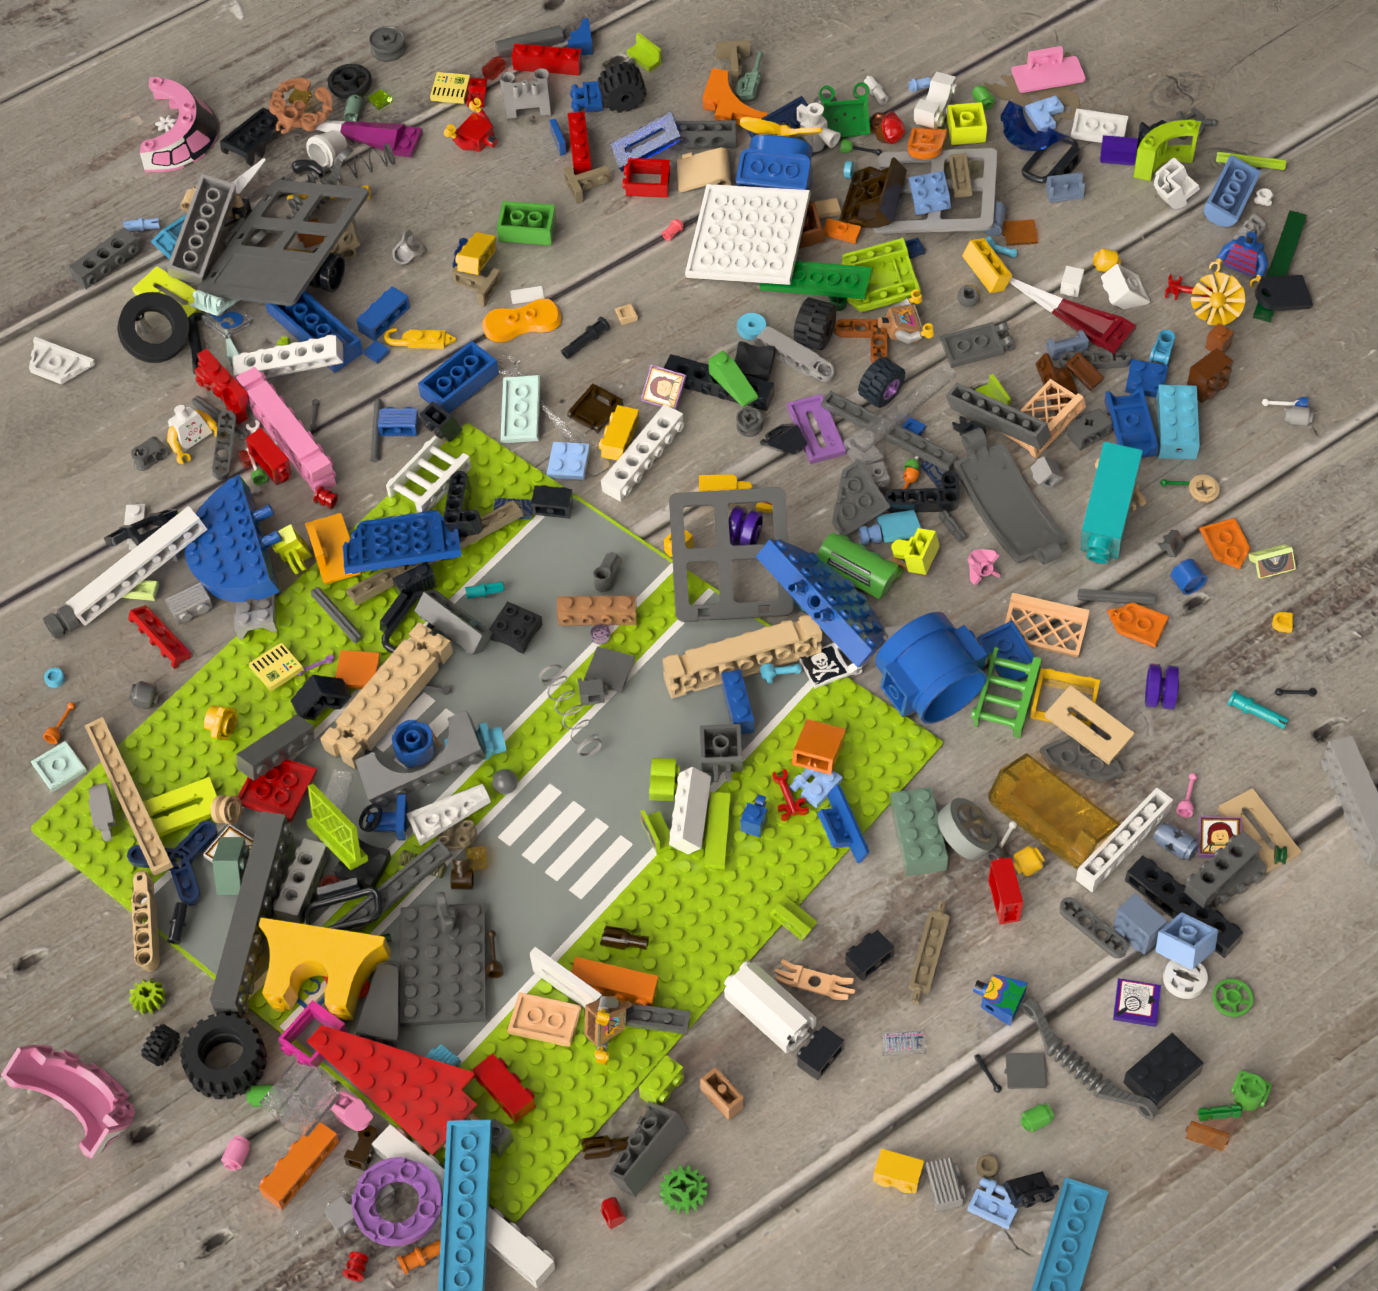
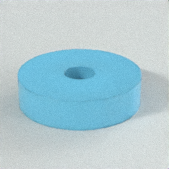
(748, 320)

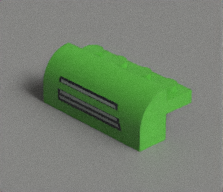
(859, 565)

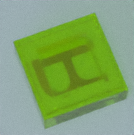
(379, 99)

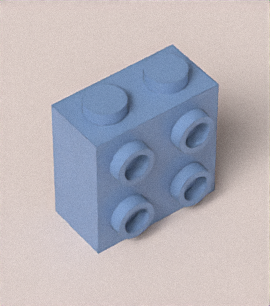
(929, 192)

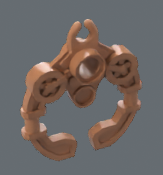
(293, 115)

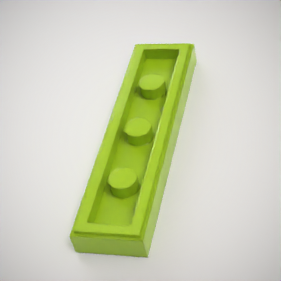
(717, 830)

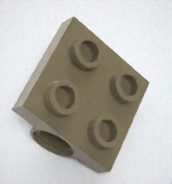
(348, 242)

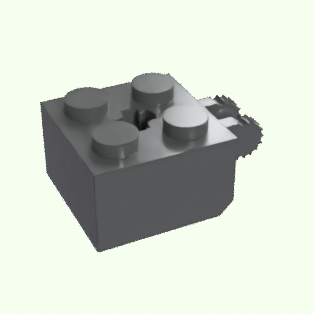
(721, 749)

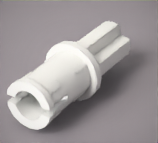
(876, 90)

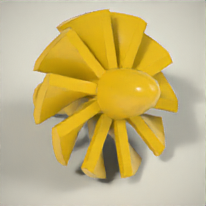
(1226, 301)

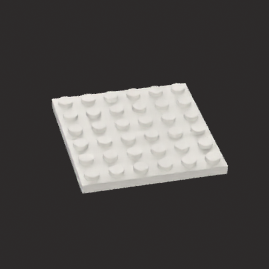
(748, 234)

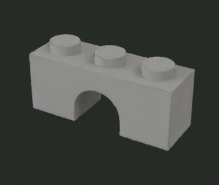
(341, 1214)

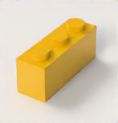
(476, 253)
(987, 265)
(619, 432)

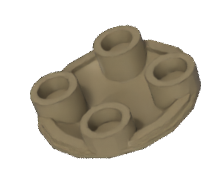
(458, 835)

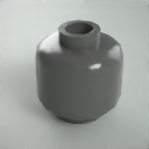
(144, 695)

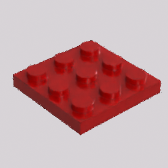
(279, 789)

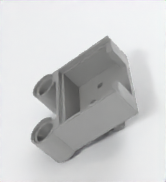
(526, 93)

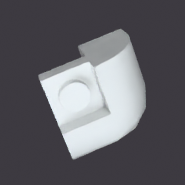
(1174, 184)

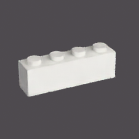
(690, 810)

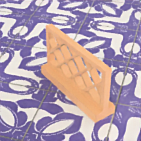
(1055, 423)
(1053, 611)

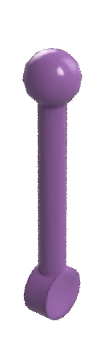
(329, 659)

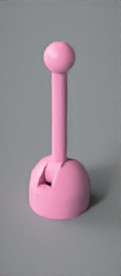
(1185, 807)

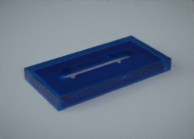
(668, 138)

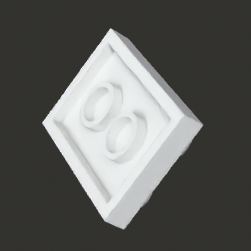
(1093, 125)

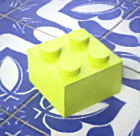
(966, 123)

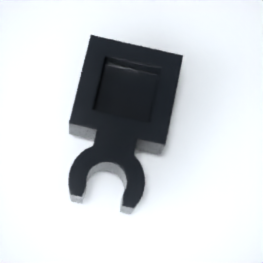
(965, 427)

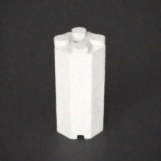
(769, 1006)

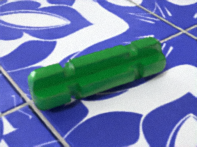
(1219, 1112)

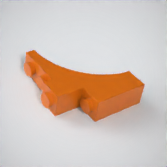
(720, 98)

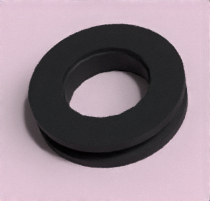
(148, 351)

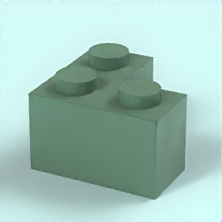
(230, 864)

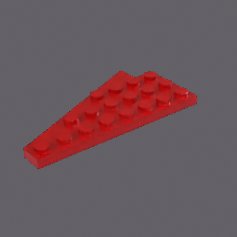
(406, 1086)

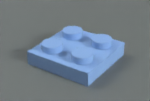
(568, 460)

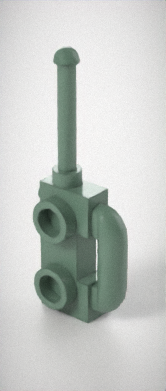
(751, 82)

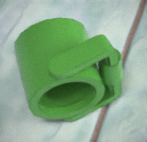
(1250, 1091)

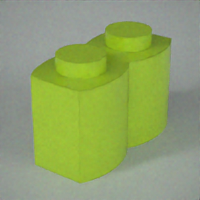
(663, 779)

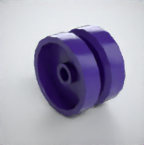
(744, 526)
(1164, 686)

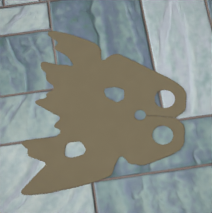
(1012, 92)

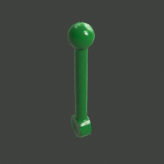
(1164, 482)

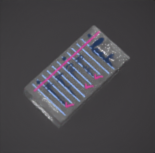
(903, 1043)

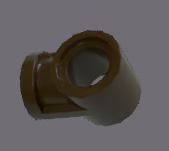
(462, 875)

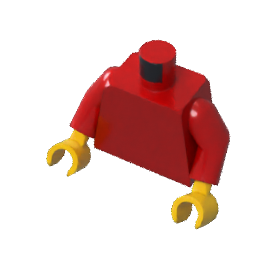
(474, 132)

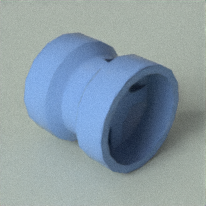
(870, 534)

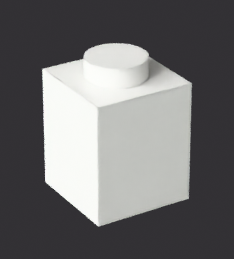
(1072, 281)

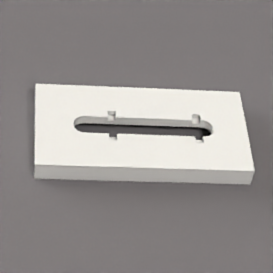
(562, 979)

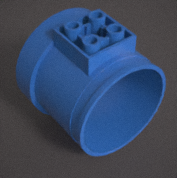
(931, 668)

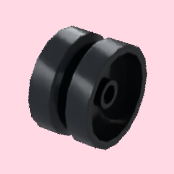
(330, 273)

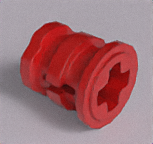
(325, 497)
(356, 1266)

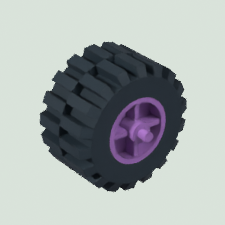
(881, 382)

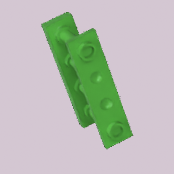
(1020, 705)

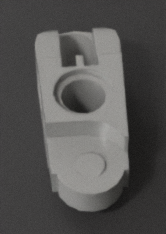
(102, 810)

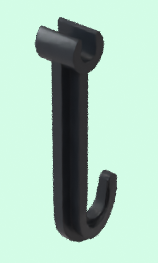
(194, 338)

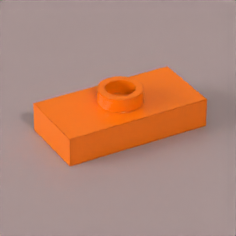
(841, 231)

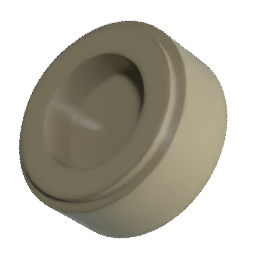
(987, 1166)

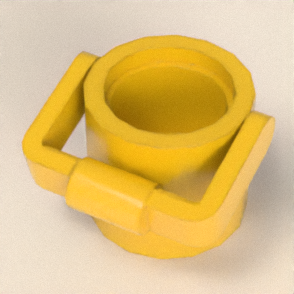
(221, 721)

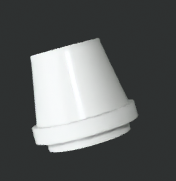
(326, 147)

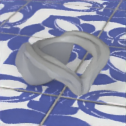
(403, 253)

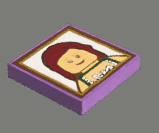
(663, 387)
(1216, 832)

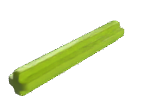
(1254, 161)

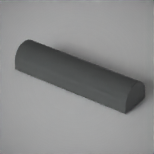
(543, 37)

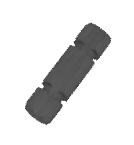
(952, 526)

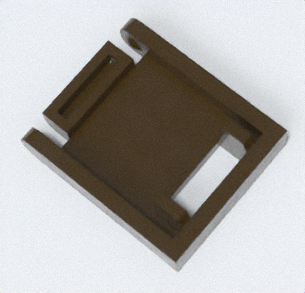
(593, 412)

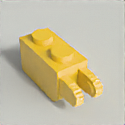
(721, 482)

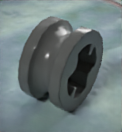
(294, 202)

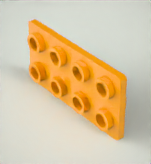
(327, 540)

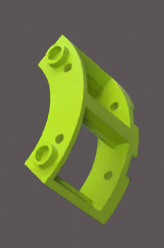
(1154, 150)

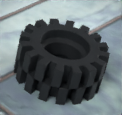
(160, 1045)

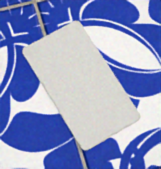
(526, 294)

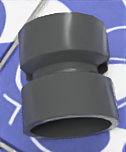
(61, 621)

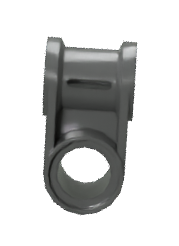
(150, 451)

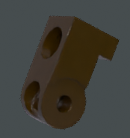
(363, 1150)

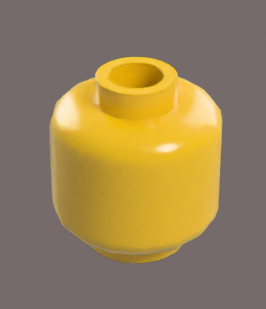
(1105, 259)
(1028, 861)

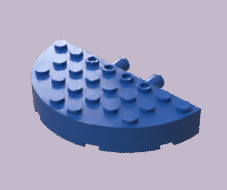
(233, 552)
(826, 598)

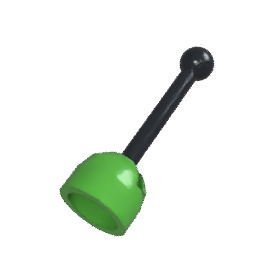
(847, 146)

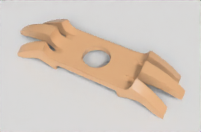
(802, 975)

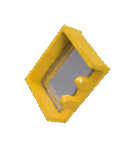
(1053, 684)

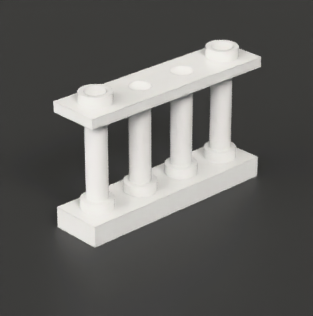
(436, 490)

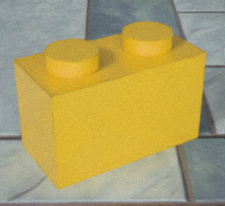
(898, 1171)

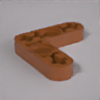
(869, 332)

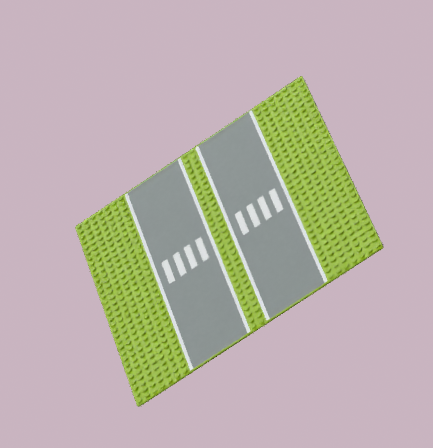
(565, 841)

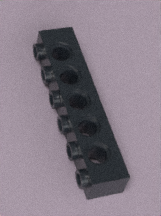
(701, 381)
(1171, 903)

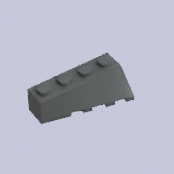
(648, 1147)

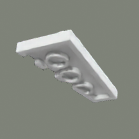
(443, 814)

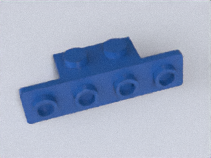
(841, 825)

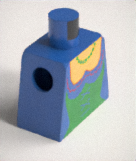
(1001, 996)

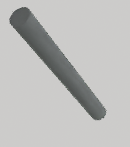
(375, 432)

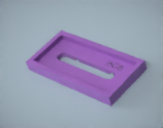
(826, 425)

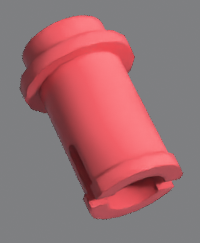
(675, 226)

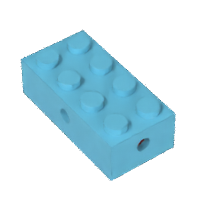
(1177, 422)

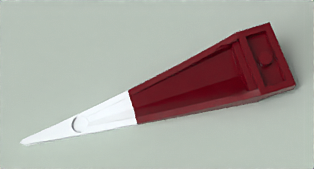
(1100, 327)

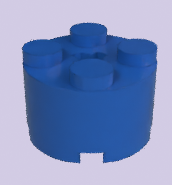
(413, 743)

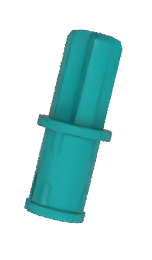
(483, 590)

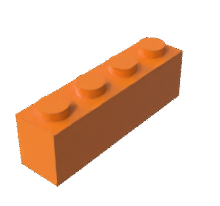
(617, 981)
(298, 1165)

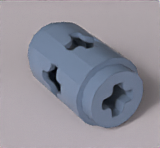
(1184, 847)

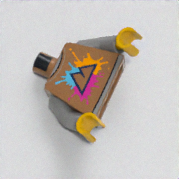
(904, 322)
(604, 1021)

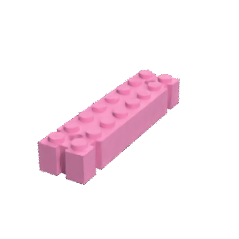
(287, 430)

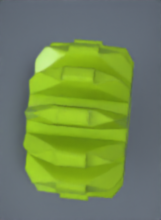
(143, 1003)

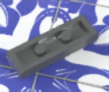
(659, 1019)

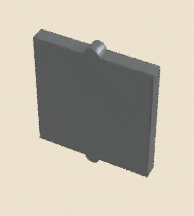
(1025, 1070)

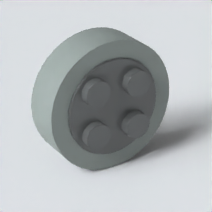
(966, 829)

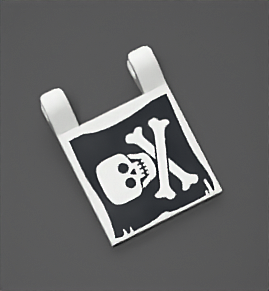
(827, 666)

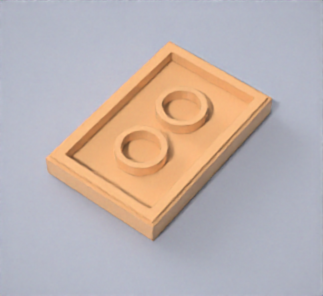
(544, 1019)

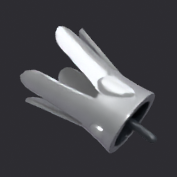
(140, 321)

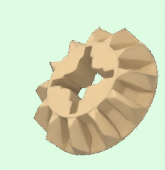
(1208, 483)

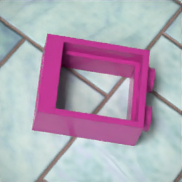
(312, 1011)

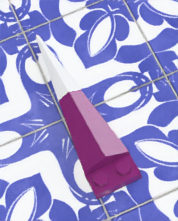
(401, 138)

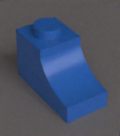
(582, 38)

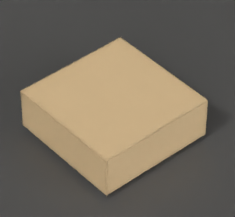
(626, 314)

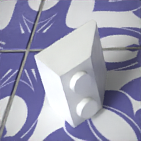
(1124, 288)

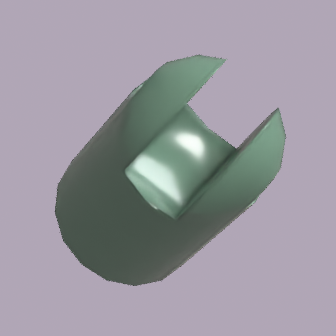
(352, 108)

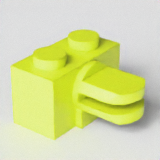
(292, 549)
(918, 551)

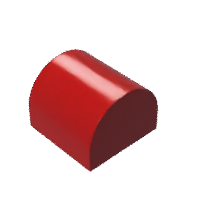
(612, 1212)

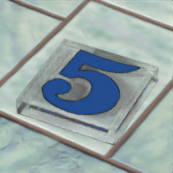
(229, 322)

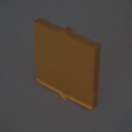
(1020, 232)
(1207, 1135)

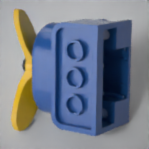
(776, 156)

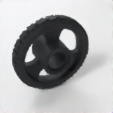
(349, 78)

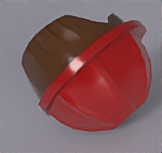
(890, 129)

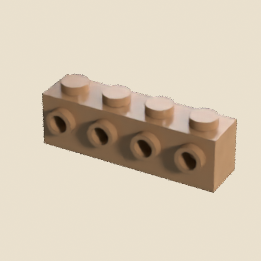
(596, 610)

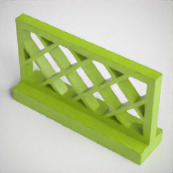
(335, 829)

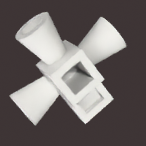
(812, 117)

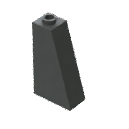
(382, 1007)

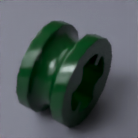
(1280, 854)

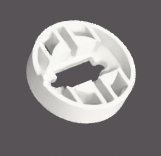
(1181, 987)

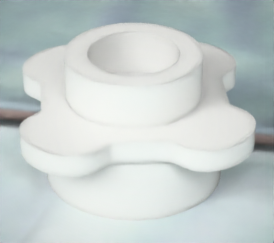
(1264, 197)

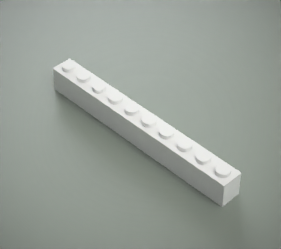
(502, 1237)

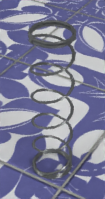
(387, 149)

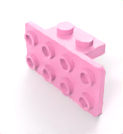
(1047, 70)

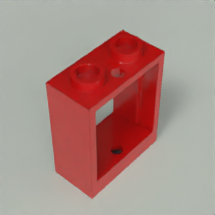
(647, 166)
(269, 456)
(1005, 890)

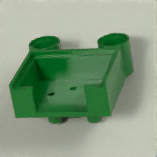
(851, 108)

